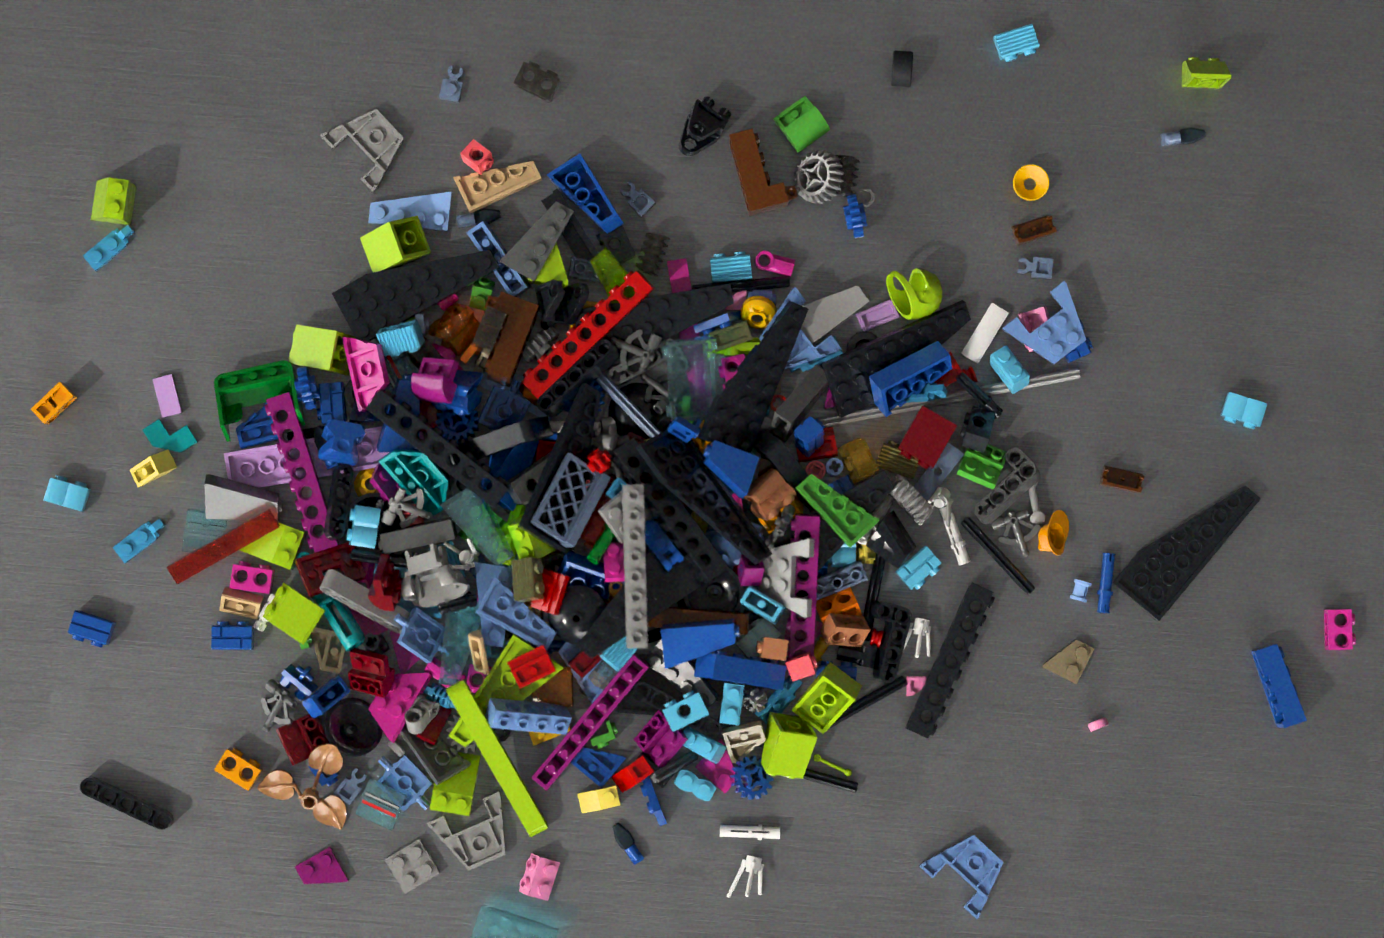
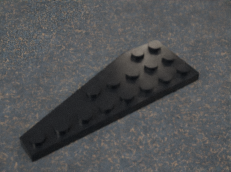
(664, 314)
(850, 371)
(1172, 562)

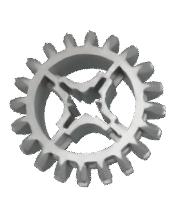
(826, 168)
(910, 499)

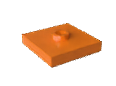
(471, 350)

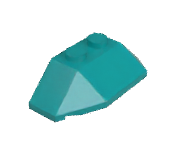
(415, 470)

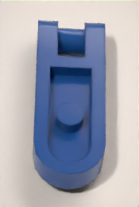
(661, 545)

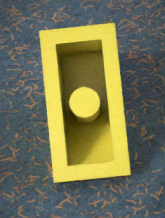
(153, 468)
(599, 799)

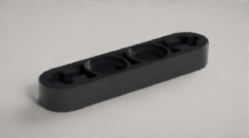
(335, 500)

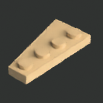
(496, 184)

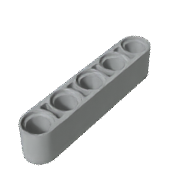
(356, 597)

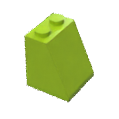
(114, 201)
(395, 244)
(552, 270)
(319, 350)
(526, 544)
(787, 745)

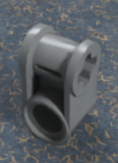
(420, 714)

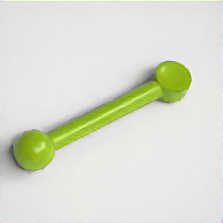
(817, 758)

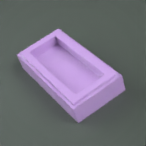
(877, 315)
(167, 396)

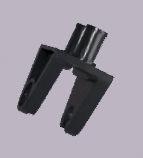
(702, 126)
(560, 303)

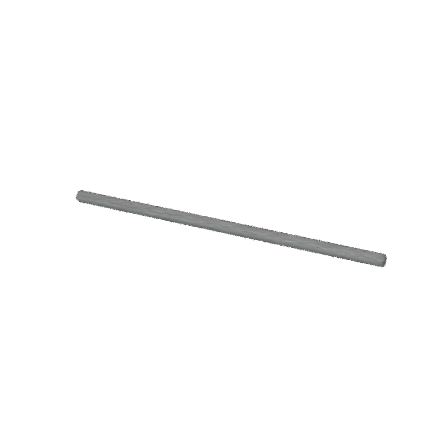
(952, 397)

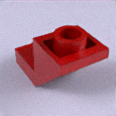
(632, 774)

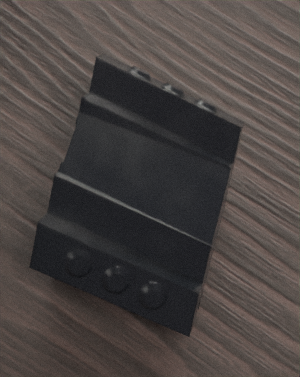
(892, 541)

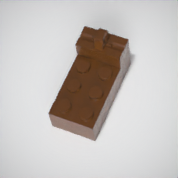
(753, 180)
(514, 335)

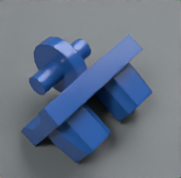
(301, 679)

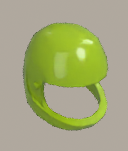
(920, 296)

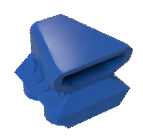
(466, 396)
(341, 442)

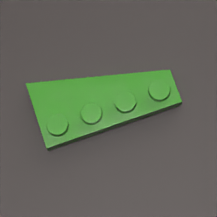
(838, 511)

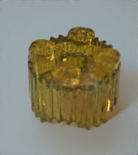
(858, 459)

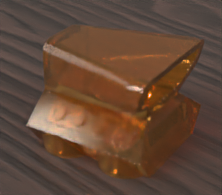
(455, 328)
(557, 689)

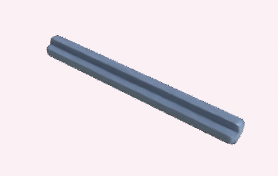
(626, 404)

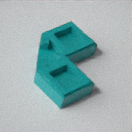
(177, 442)

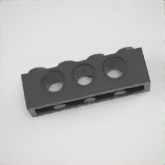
(518, 483)

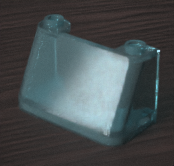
(690, 376)

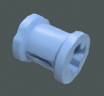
(831, 472)
(1080, 590)

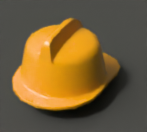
(1054, 535)

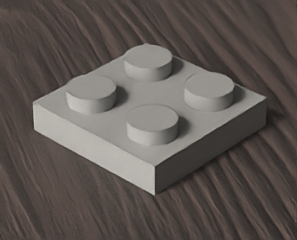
(613, 515)
(412, 866)

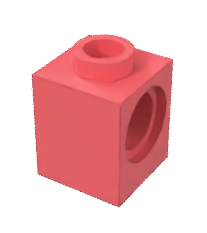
(473, 151)
(801, 666)

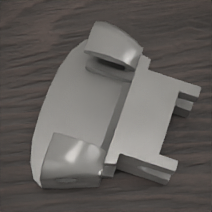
(434, 578)

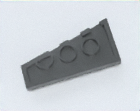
(538, 242)
(681, 676)
(438, 759)

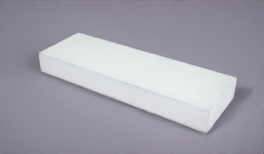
(984, 333)

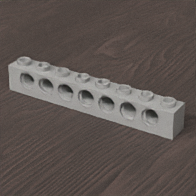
(634, 566)

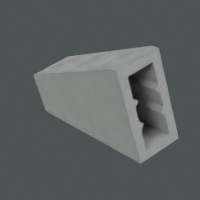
(832, 311)

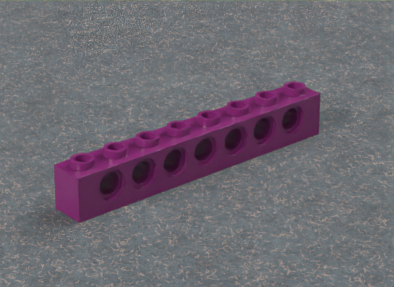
(273, 407)
(811, 523)
(590, 721)

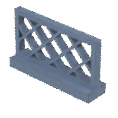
(581, 512)

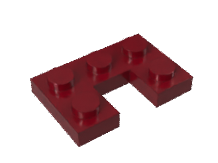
(314, 565)

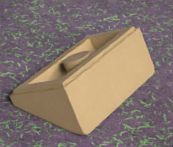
(241, 603)
(478, 652)

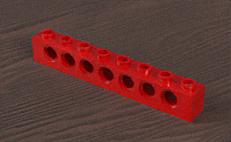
(642, 289)

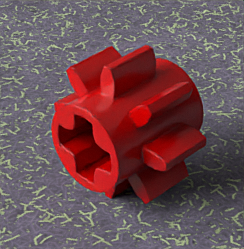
(599, 460)

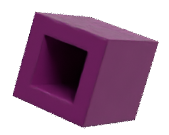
(749, 573)

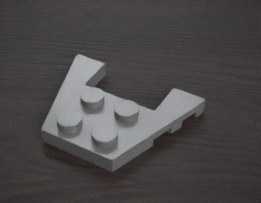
(374, 137)
(780, 576)
(479, 842)

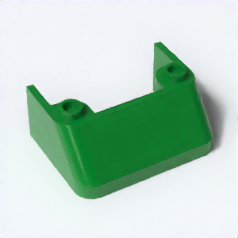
(253, 387)

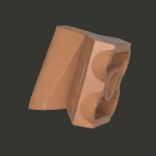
(769, 494)

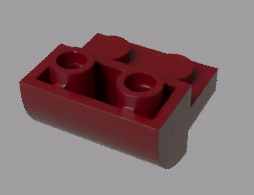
(385, 585)
(370, 673)
(302, 738)

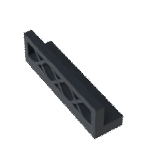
(573, 232)

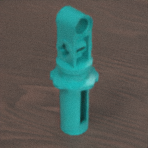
(325, 602)

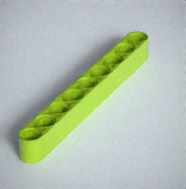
(497, 758)

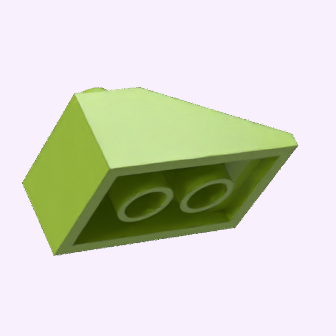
(1205, 74)
(278, 546)
(293, 613)
(827, 698)
(457, 792)

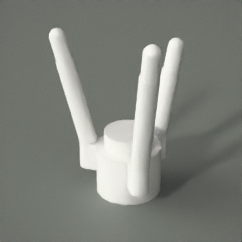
(940, 499)
(466, 556)
(920, 628)
(753, 866)

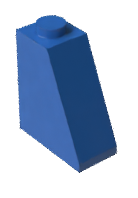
(731, 466)

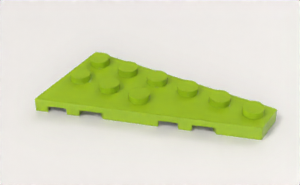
(502, 685)

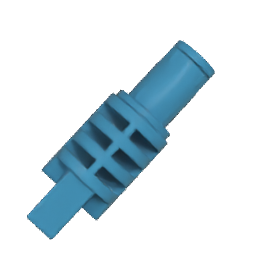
(438, 694)

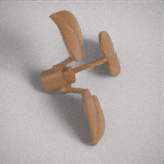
(327, 811)

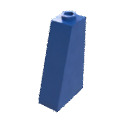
(389, 439)
(508, 464)
(694, 639)

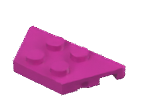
(366, 369)
(391, 709)

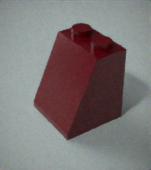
(926, 438)

